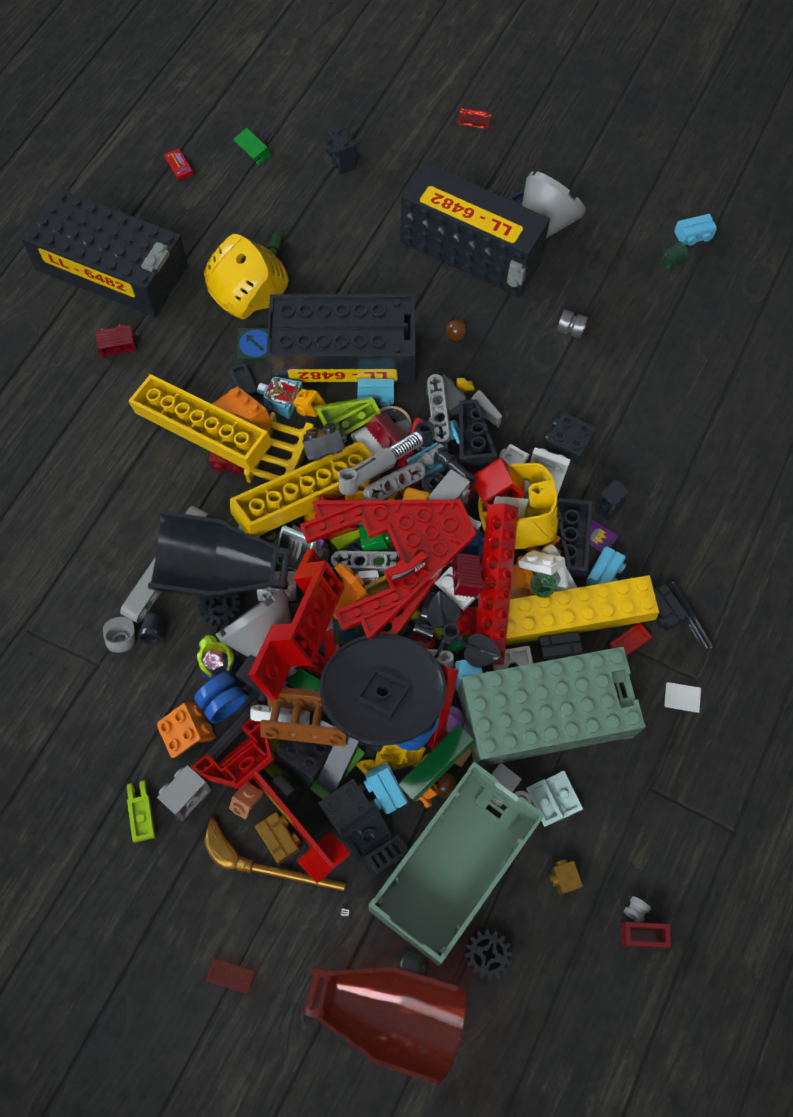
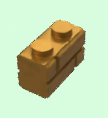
(277, 837)

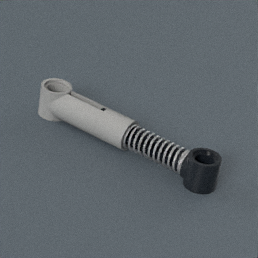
(353, 477)

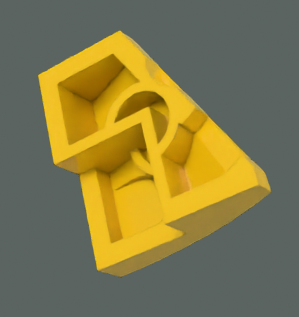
(398, 757)

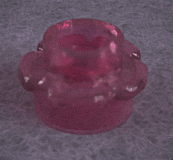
(213, 664)

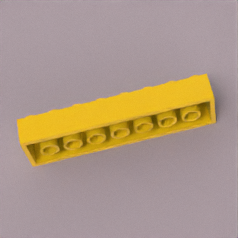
(201, 422)
(293, 492)
(582, 609)

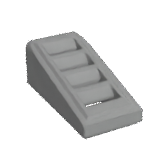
(488, 410)

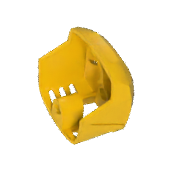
(227, 276)
(540, 520)

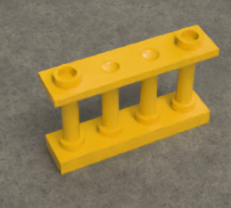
(297, 450)

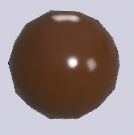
(455, 330)
(446, 785)

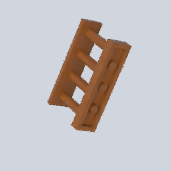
(300, 700)

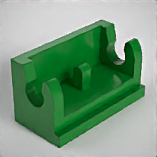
(252, 146)

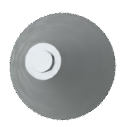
(552, 200)
(250, 629)

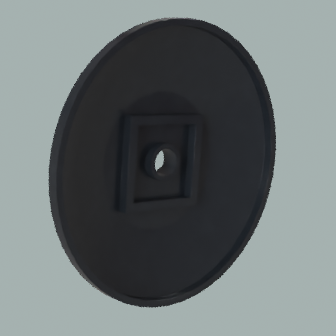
(383, 663)

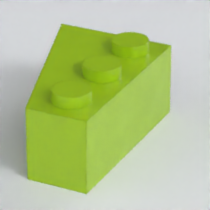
(348, 413)

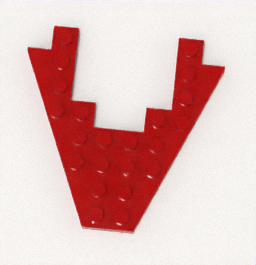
(414, 526)

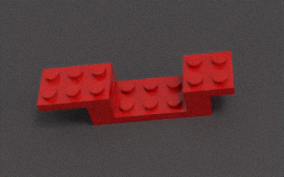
(299, 641)

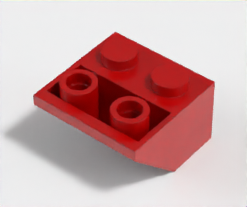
(500, 481)

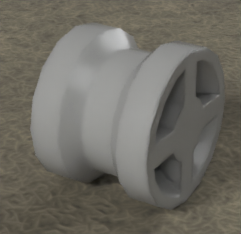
(637, 909)

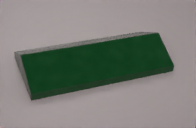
(436, 762)

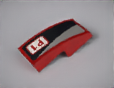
(402, 570)

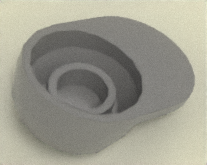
(119, 634)

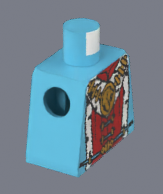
(280, 395)

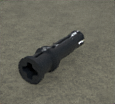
(451, 462)

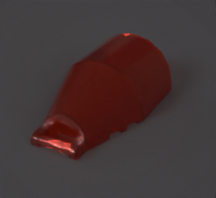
(392, 1017)

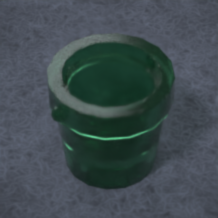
(675, 255)
(544, 584)

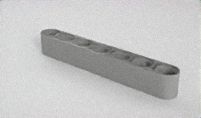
(141, 598)

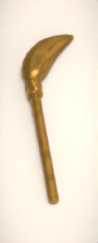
(227, 857)

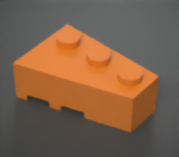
(245, 407)

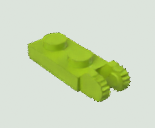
(140, 814)

